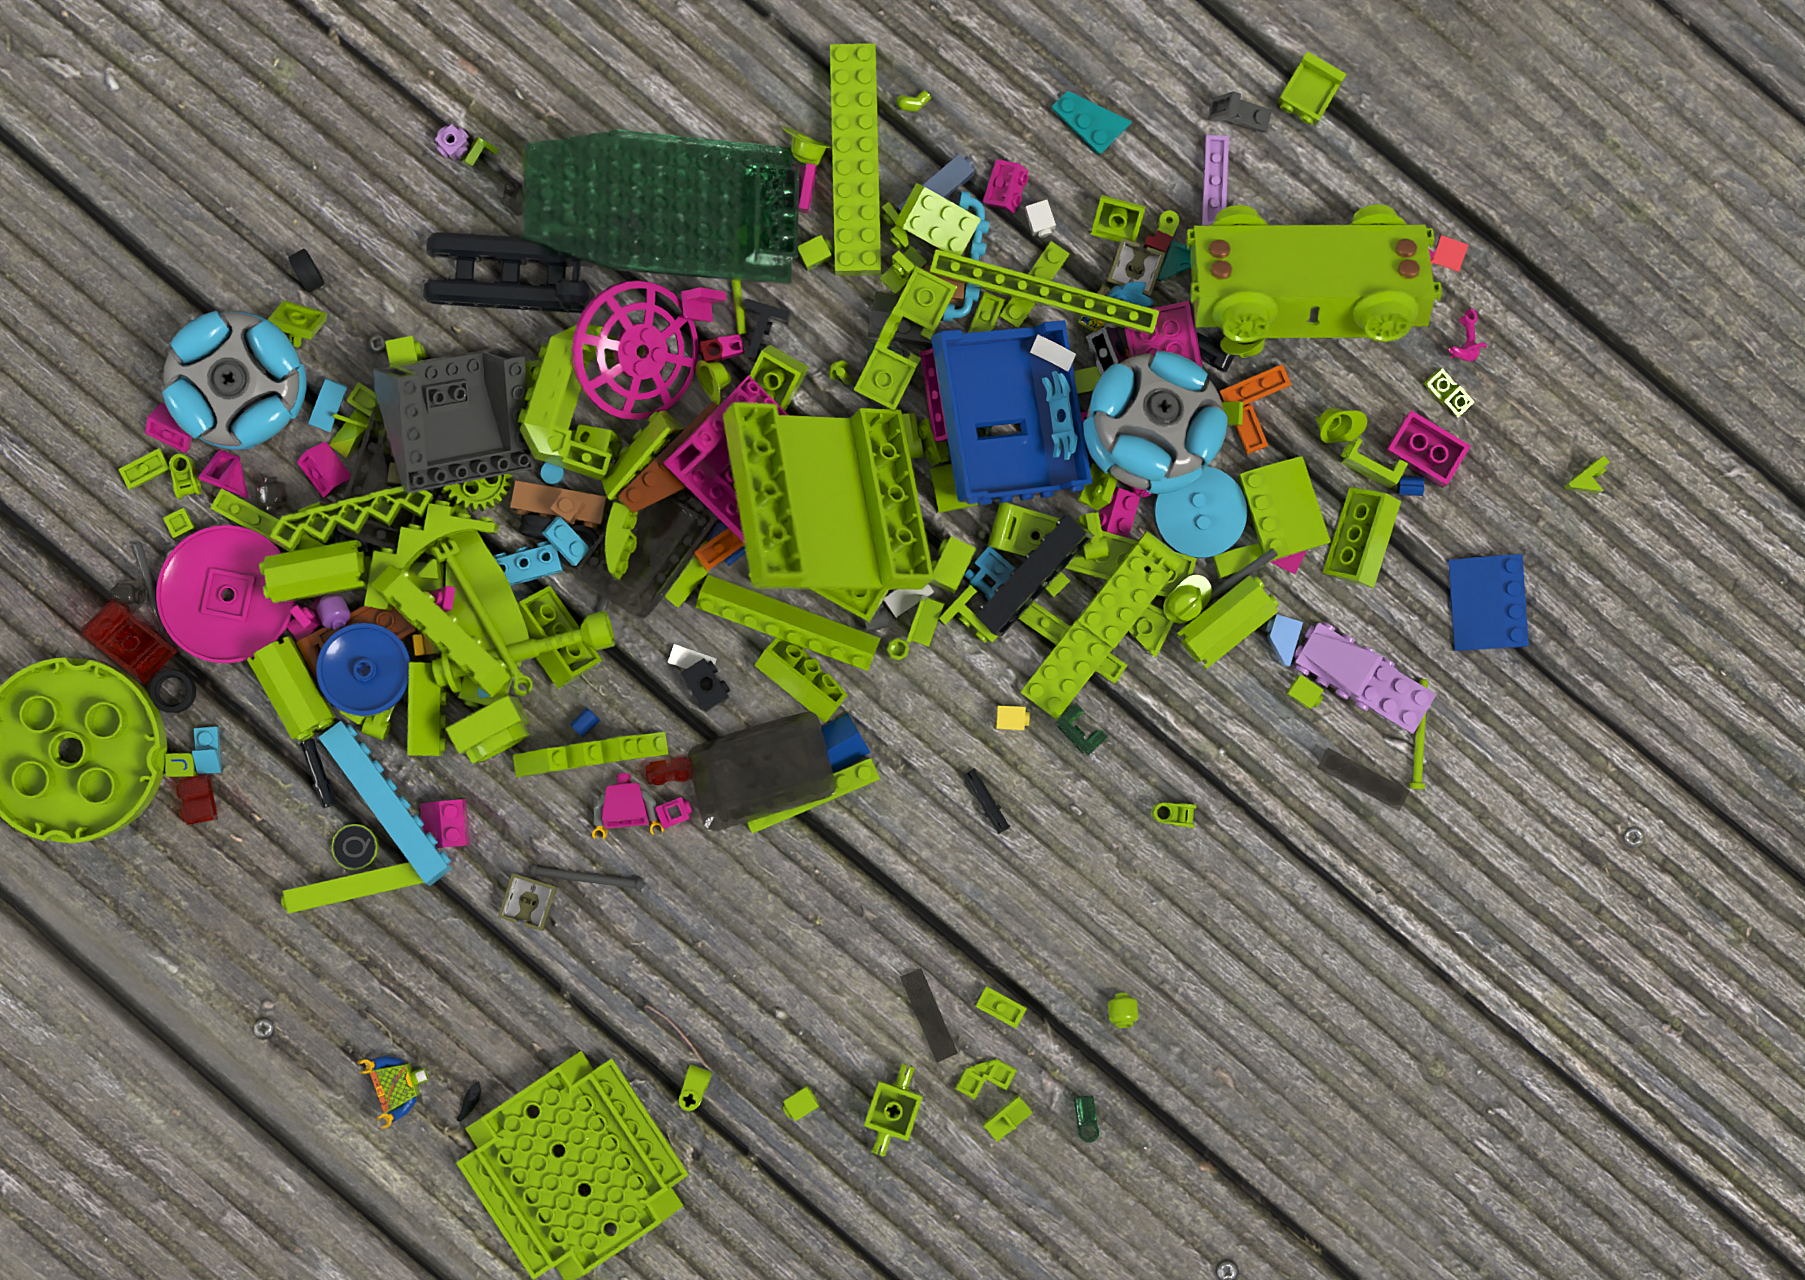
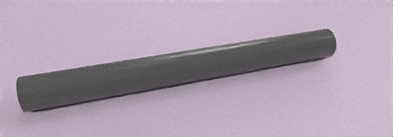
(1242, 574)
(148, 580)

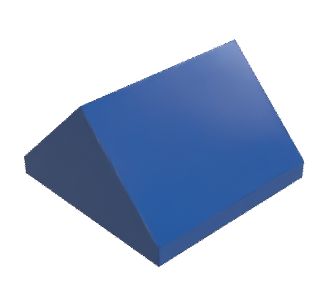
(843, 743)

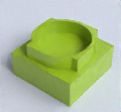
(490, 730)

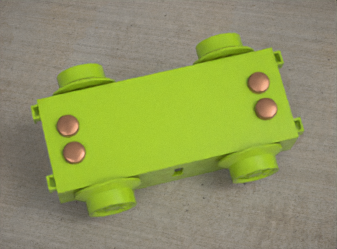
(1312, 278)

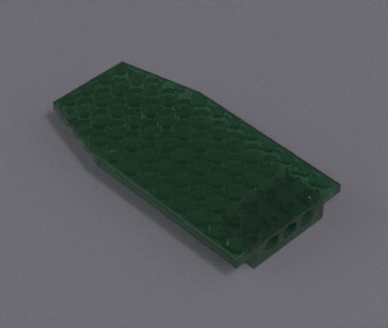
(665, 204)

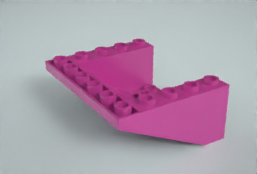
(705, 461)

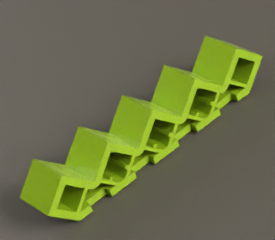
(349, 514)
(441, 630)

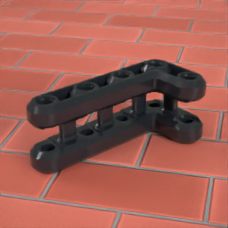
(466, 249)

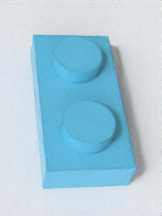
(566, 541)

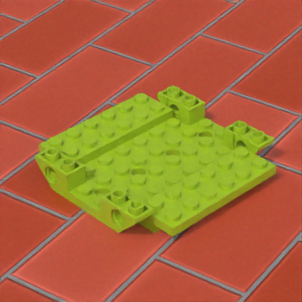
(607, 1145)

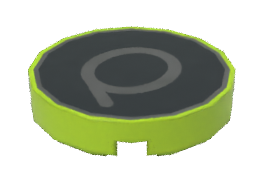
(355, 846)

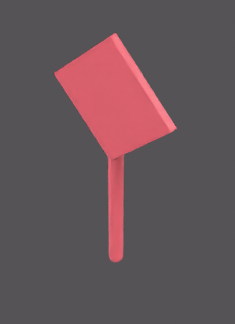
(1449, 253)

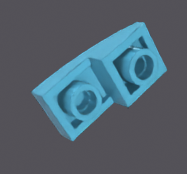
(327, 404)

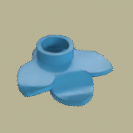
(1131, 293)

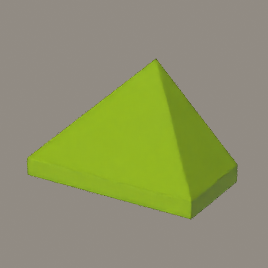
(349, 435)

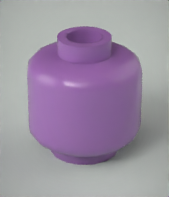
(333, 611)

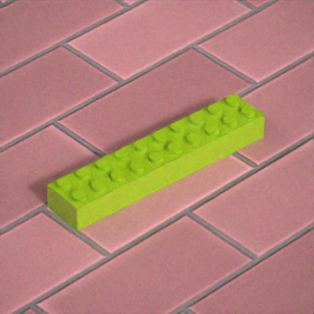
(855, 159)

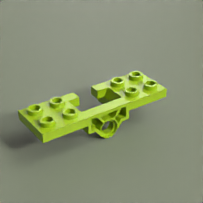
(888, 372)

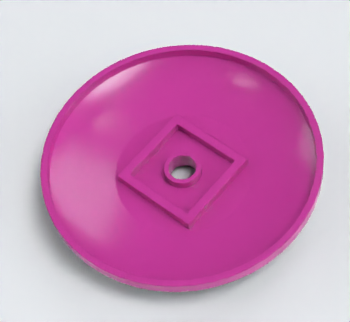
(193, 589)

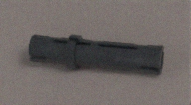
(318, 774)
(991, 810)

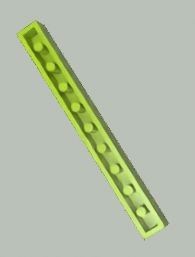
(1044, 292)

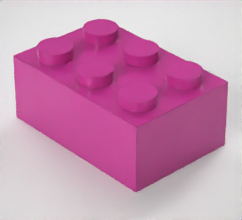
(1427, 449)

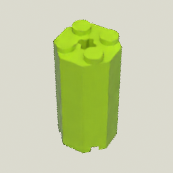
(314, 572)
(1228, 621)
(292, 689)

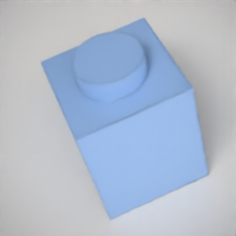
(1283, 637)

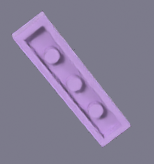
(1214, 177)

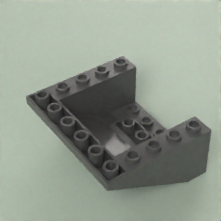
(455, 417)

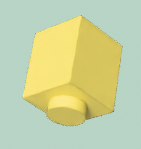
(1012, 718)

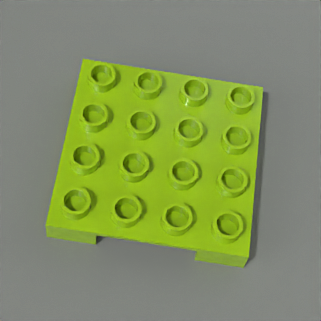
(827, 499)

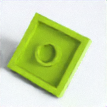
(298, 321)

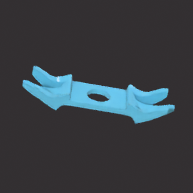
(1059, 399)

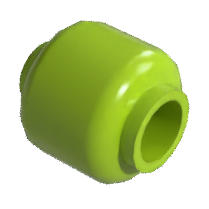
(1123, 1010)

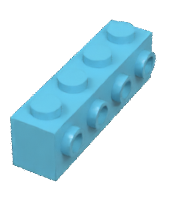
(530, 564)

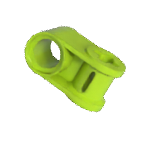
(184, 478)
(1178, 814)
(695, 1083)

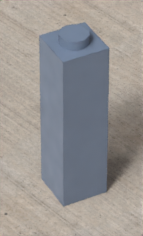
(949, 178)

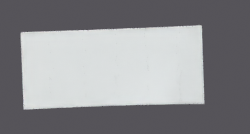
(1053, 352)
(685, 657)

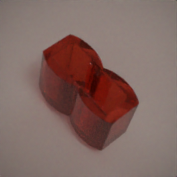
(197, 800)

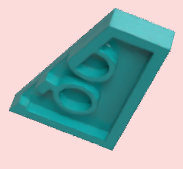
(1090, 121)

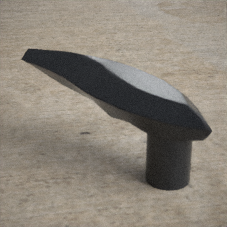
(470, 1101)

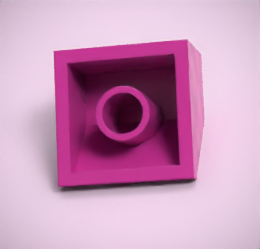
(446, 822)

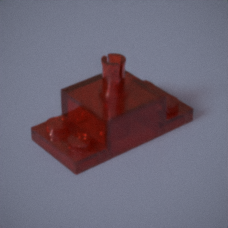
(128, 639)

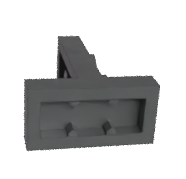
(1240, 112)

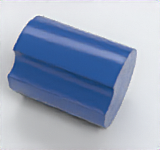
(1410, 486)
(584, 722)

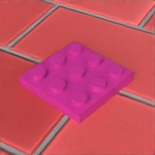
(1172, 333)

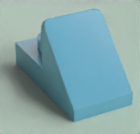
(207, 750)

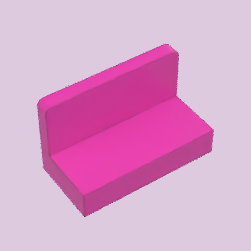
(806, 185)
(698, 303)
(165, 429)
(323, 469)

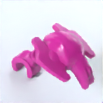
(1470, 350)

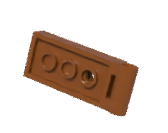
(392, 620)

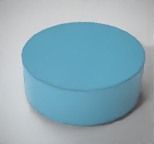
(552, 474)

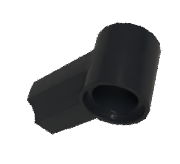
(1213, 353)

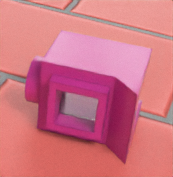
(674, 812)

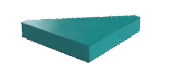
(1176, 261)

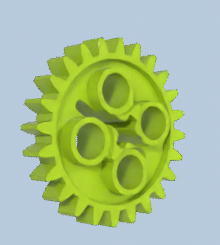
(484, 494)

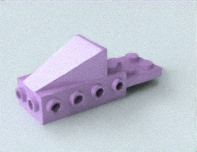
(1362, 676)

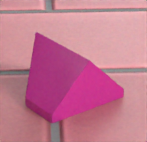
(225, 473)

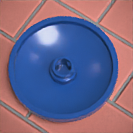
(363, 669)

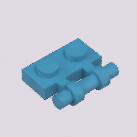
(992, 565)

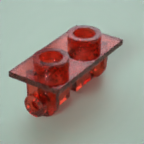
(659, 774)

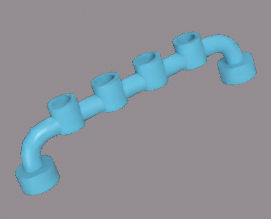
(977, 249)

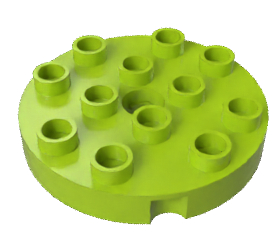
(120, 756)

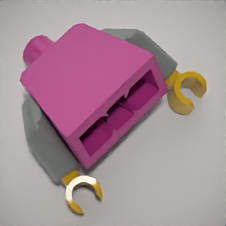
(624, 807)

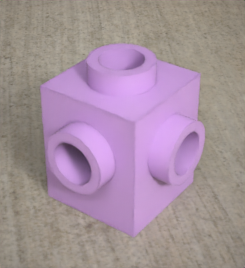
(455, 149)

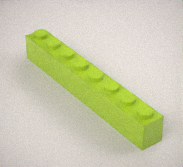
(787, 622)

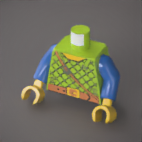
(395, 1085)

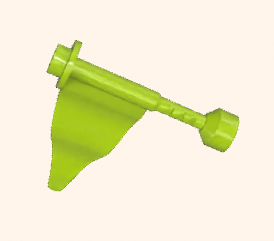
(503, 610)

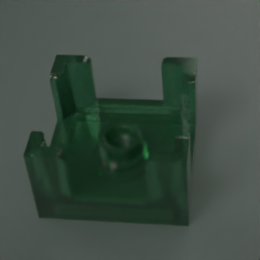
(1075, 734)

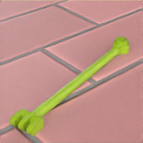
(448, 555)

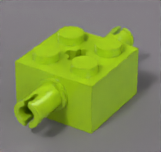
(901, 1122)

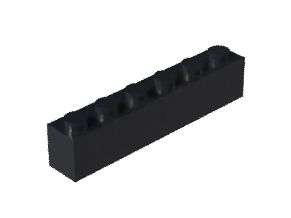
(1034, 574)

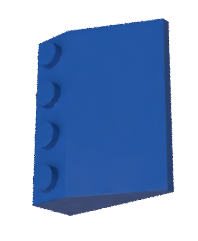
(1488, 602)

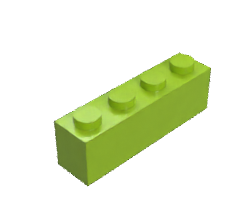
(801, 678)

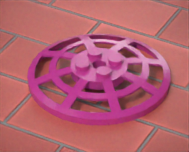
(626, 350)

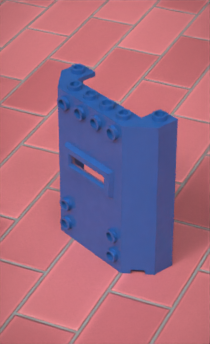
(996, 382)

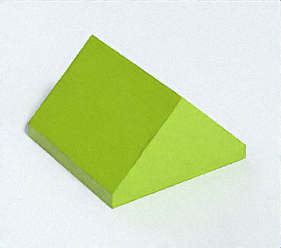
(1117, 219)
(945, 489)

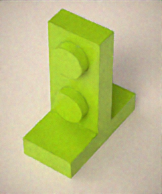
(901, 270)
(967, 616)

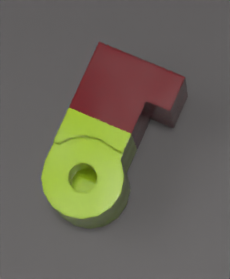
(1167, 226)

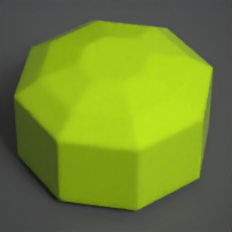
(898, 649)

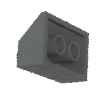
(907, 332)

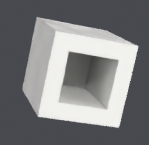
(1040, 219)

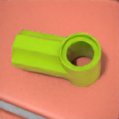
(913, 439)
(1097, 546)
(378, 725)

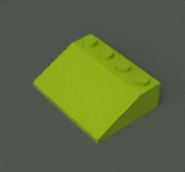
(646, 447)
(1284, 508)

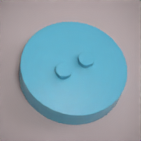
(1202, 516)

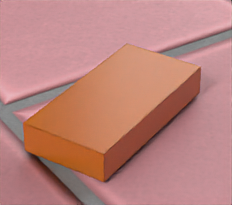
(1251, 431)

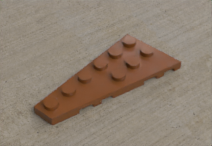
(656, 479)

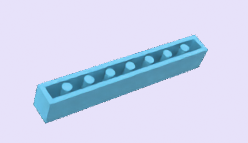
(385, 802)

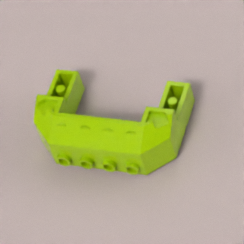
(553, 404)

